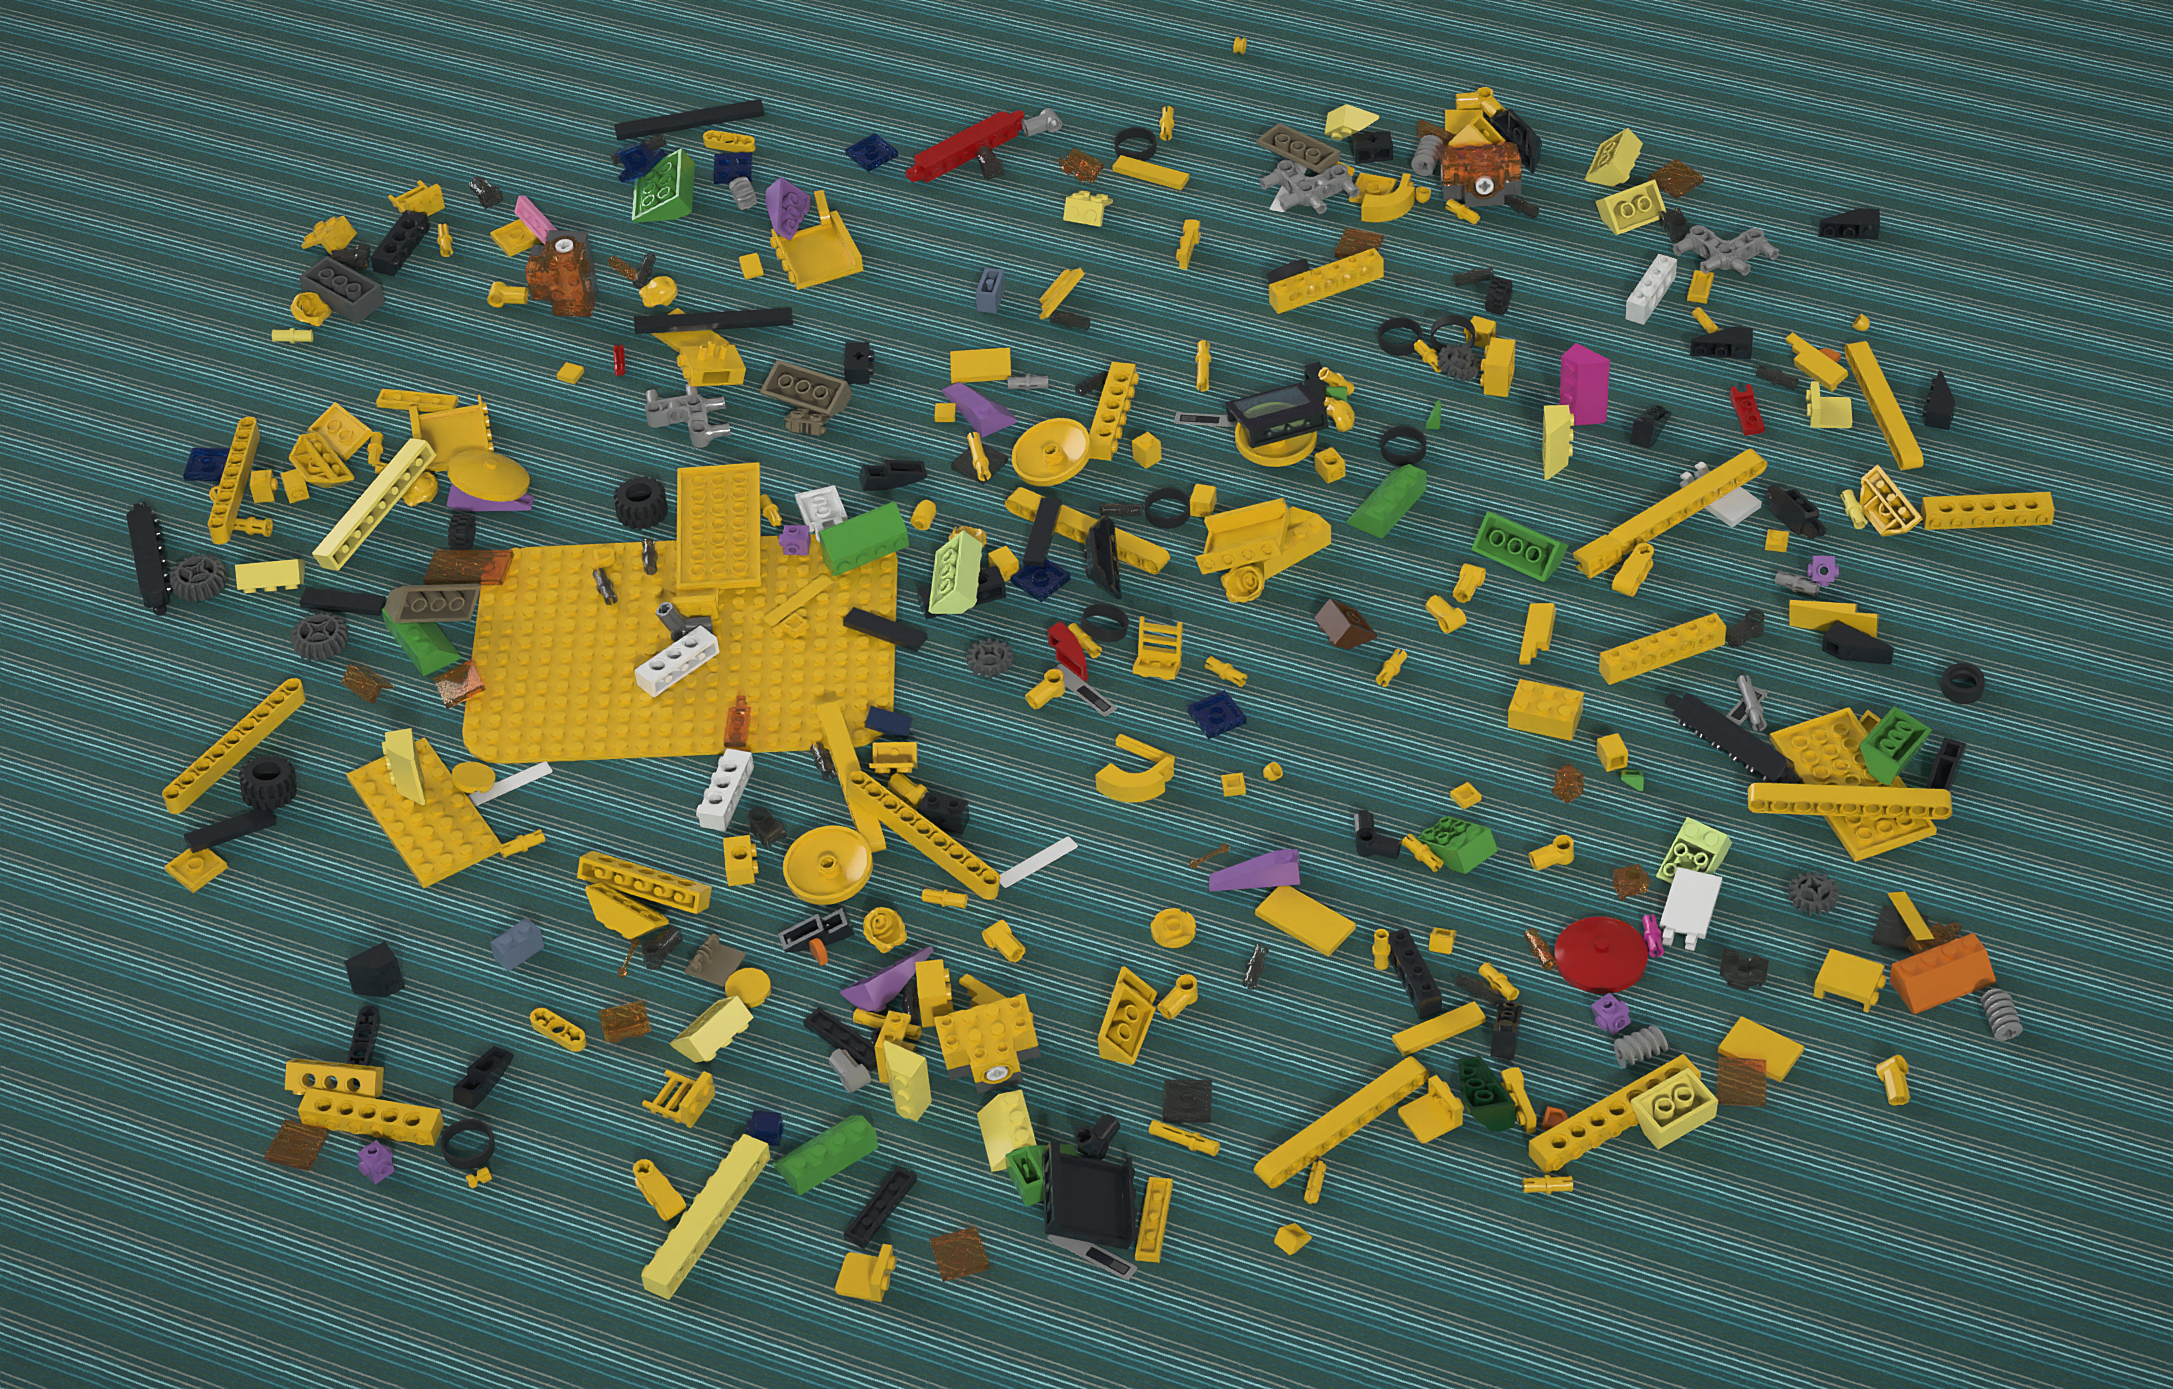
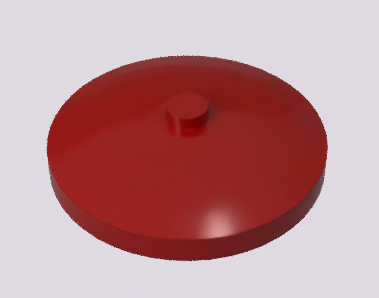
(1601, 955)

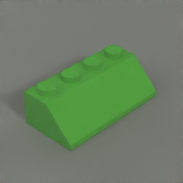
(1390, 501)
(863, 539)
(1519, 546)
(423, 644)
(1893, 745)
(827, 1153)

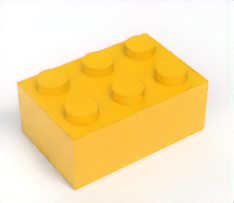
(1545, 709)

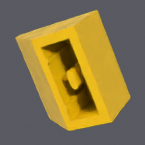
(1477, 134)

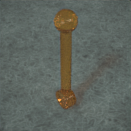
(1223, 848)
(622, 971)

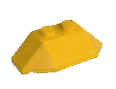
(319, 462)
(1886, 504)
(623, 912)

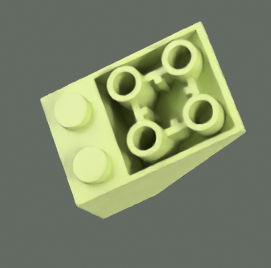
(1695, 849)

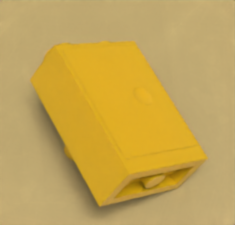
(711, 365)

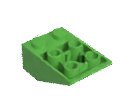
(1459, 843)
(1026, 1170)

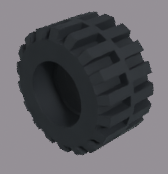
(640, 503)
(267, 782)

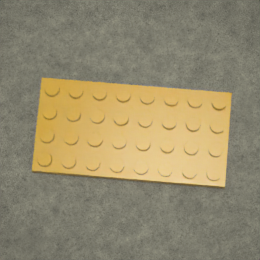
(719, 526)
(1830, 754)
(430, 837)

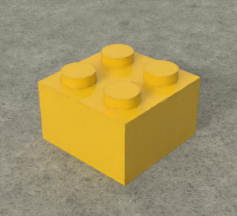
(1498, 367)
(933, 990)

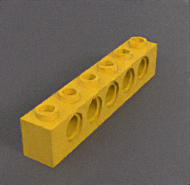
(1326, 280)
(1112, 410)
(1987, 510)
(1662, 648)
(644, 882)
(371, 1117)

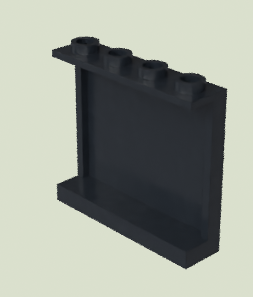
(1088, 1199)

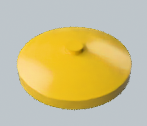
(1051, 452)
(1278, 453)
(488, 476)
(828, 865)

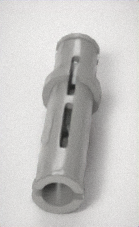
(1753, 708)

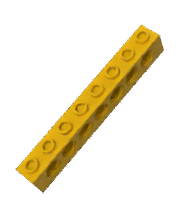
(1599, 1121)

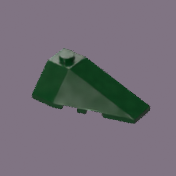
(1485, 1095)

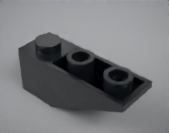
(1853, 224)
(1726, 343)
(1940, 404)
(1649, 426)
(1853, 645)
(1506, 1030)

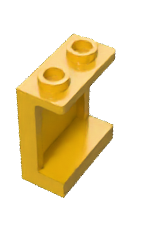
(1850, 978)
(894, 1032)

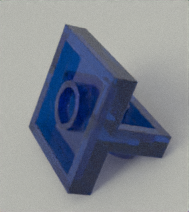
(638, 161)

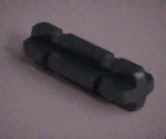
(1091, 383)

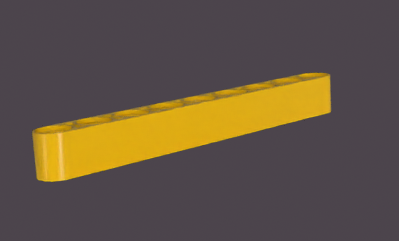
(1883, 406)
(234, 480)
(1688, 500)
(1076, 527)
(233, 746)
(845, 762)
(1849, 801)
(923, 835)
(1341, 1122)

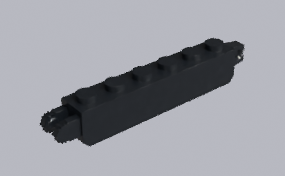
(148, 558)
(1733, 738)

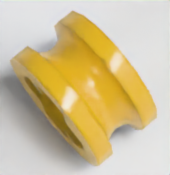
(1240, 45)

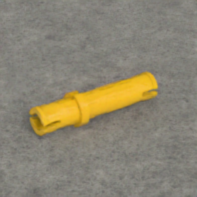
(1202, 359)
(979, 461)
(876, 1021)
(1191, 1140)

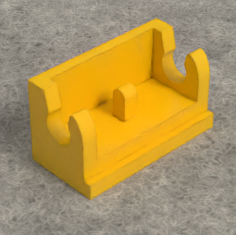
(1598, 556)

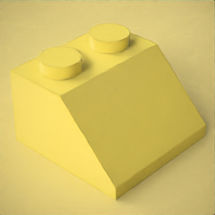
(1347, 121)

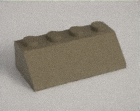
(1299, 148)
(806, 389)
(432, 603)

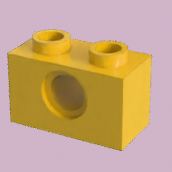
(739, 860)

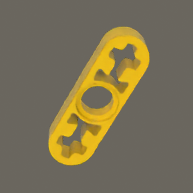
(717, 139)
(822, 208)
(555, 1021)

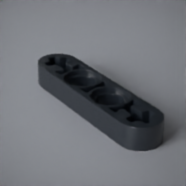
(365, 1044)

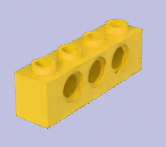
(369, 1077)

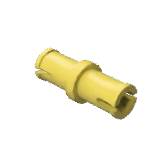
(292, 335)
(1853, 509)

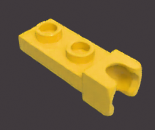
(1190, 237)
(1514, 1086)

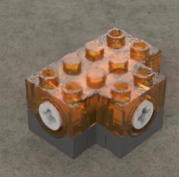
(1480, 173)
(563, 273)

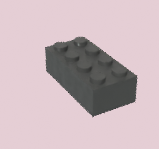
(343, 289)

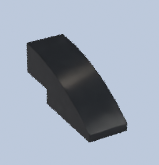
(1313, 382)
(891, 474)
(1946, 765)
(828, 929)
(481, 1077)

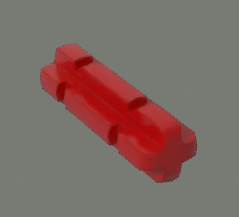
(619, 360)

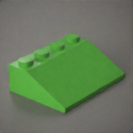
(665, 190)

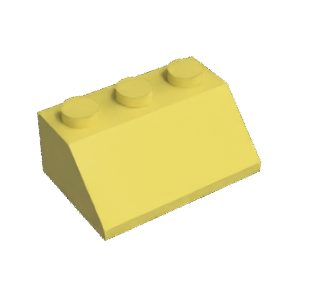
(1615, 159)
(1631, 207)
(1556, 438)
(270, 575)
(405, 764)
(713, 1030)
(907, 1081)
(1674, 1108)
(1005, 1127)

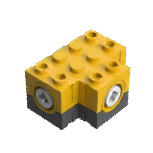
(988, 1042)

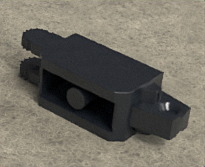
(1795, 511)

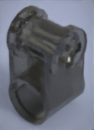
(1674, 224)
(765, 827)

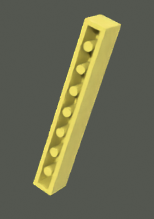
(374, 504)
(705, 1216)

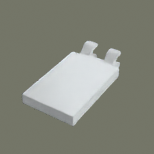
(1731, 507)
(821, 509)
(1690, 906)

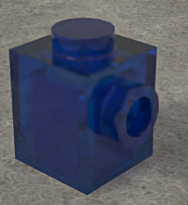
(766, 1127)

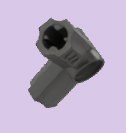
(679, 624)

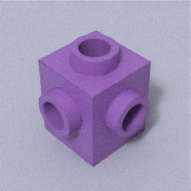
(795, 540)
(1831, 569)
(1612, 1018)
(375, 1161)

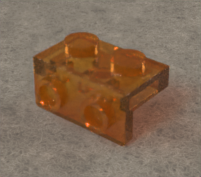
(1081, 165)
(624, 1021)

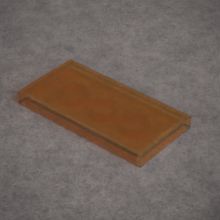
(468, 567)

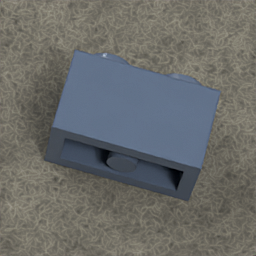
(990, 290)
(517, 944)

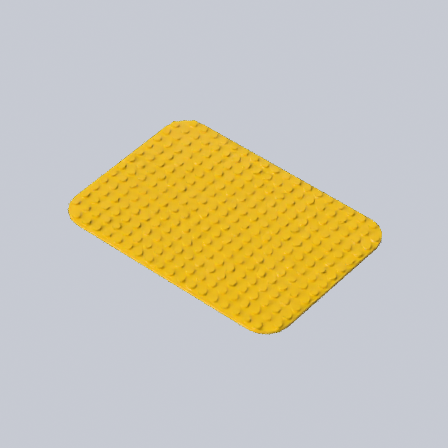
(566, 661)

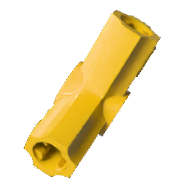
(1479, 100)

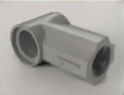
(1045, 121)
(851, 1074)

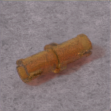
(1540, 949)

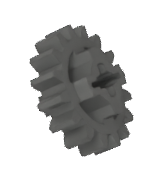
(1457, 362)
(989, 658)
(1813, 893)

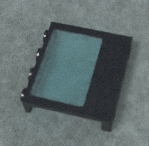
(1278, 414)

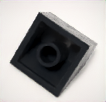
(374, 972)

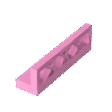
(533, 218)

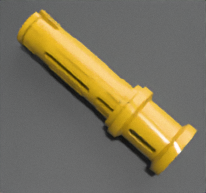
(252, 525)

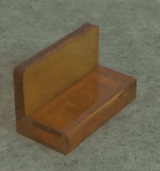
(364, 682)

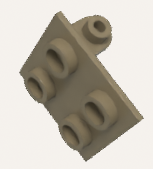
(803, 419)
(714, 961)

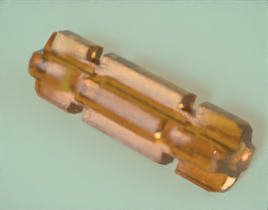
(622, 267)

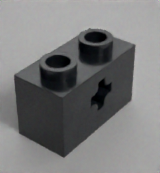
(1372, 147)
(858, 363)
(945, 812)

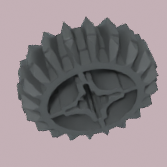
(198, 578)
(319, 636)

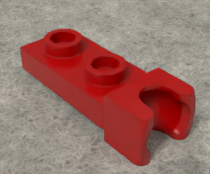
(1747, 410)

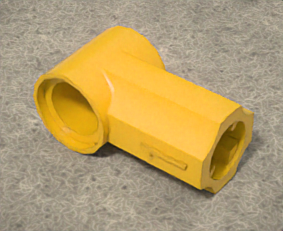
(501, 294)
(1469, 580)
(1448, 618)
(1050, 687)
(907, 790)
(1559, 852)
(1001, 938)
(1179, 996)
(1893, 1073)

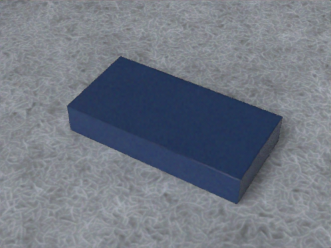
(888, 722)

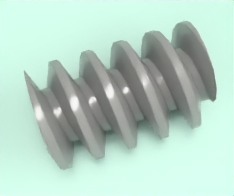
(1427, 155)
(2001, 1014)
(1639, 1044)

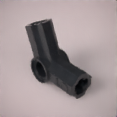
(1369, 842)
(1096, 1140)

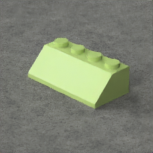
(956, 575)

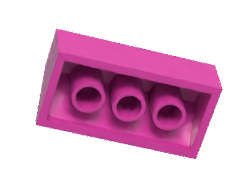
(1584, 385)

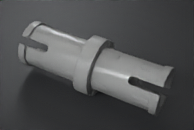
(1028, 382)
(1797, 583)

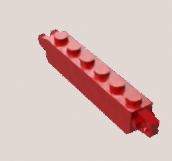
(964, 145)

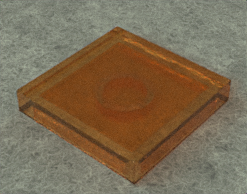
(1676, 178)
(1357, 241)
(459, 684)
(1741, 1081)
(296, 1145)
(959, 1254)

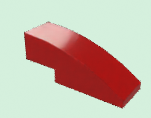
(1068, 650)

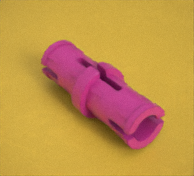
(1653, 936)

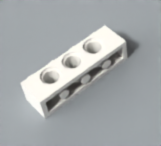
(1651, 289)
(677, 661)
(725, 789)

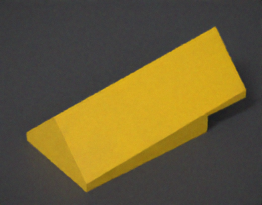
(1823, 616)
(1126, 1018)

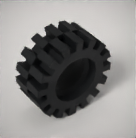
(1499, 296)
(461, 532)

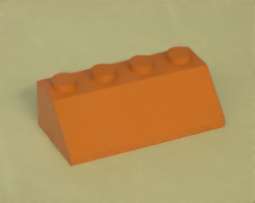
(1942, 973)

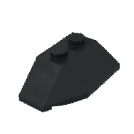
(1516, 131)
(1103, 556)

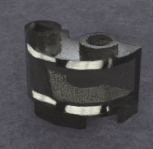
(1741, 971)

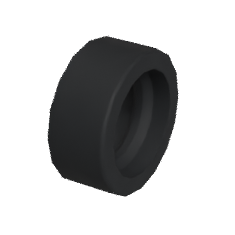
(1963, 695)

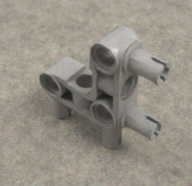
(1309, 190)
(1725, 253)
(688, 409)

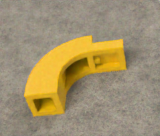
(1390, 206)
(1134, 786)

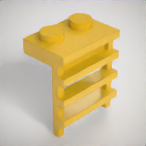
(420, 199)
(1156, 660)
(691, 1105)

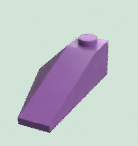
(786, 207)
(980, 411)
(462, 501)
(1268, 870)
(885, 984)

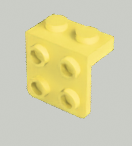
(1086, 208)
(1827, 411)

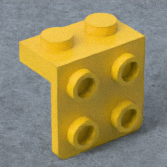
(332, 234)
(697, 602)
(894, 756)
(1433, 1113)
(866, 1275)

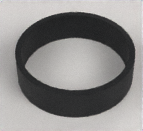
(1136, 132)
(1288, 270)
(1452, 320)
(1398, 350)
(1402, 460)
(1165, 493)
(1102, 634)
(462, 1125)

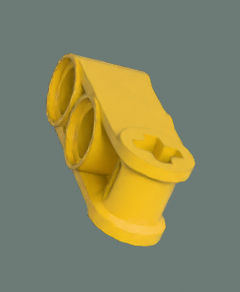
(1634, 570)
(658, 1190)

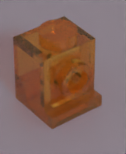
(1568, 783)
(1630, 881)

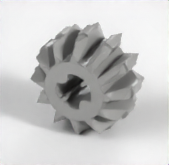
(743, 193)

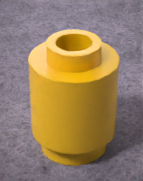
(923, 515)

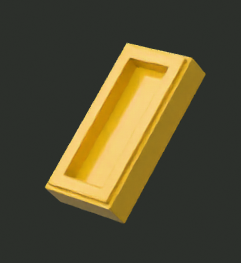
(1700, 287)

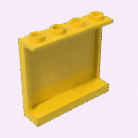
(818, 253)
(452, 432)
(1244, 536)

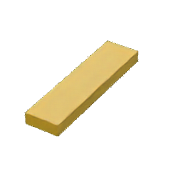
(1150, 172)
(424, 401)
(1439, 1028)
(1154, 1219)

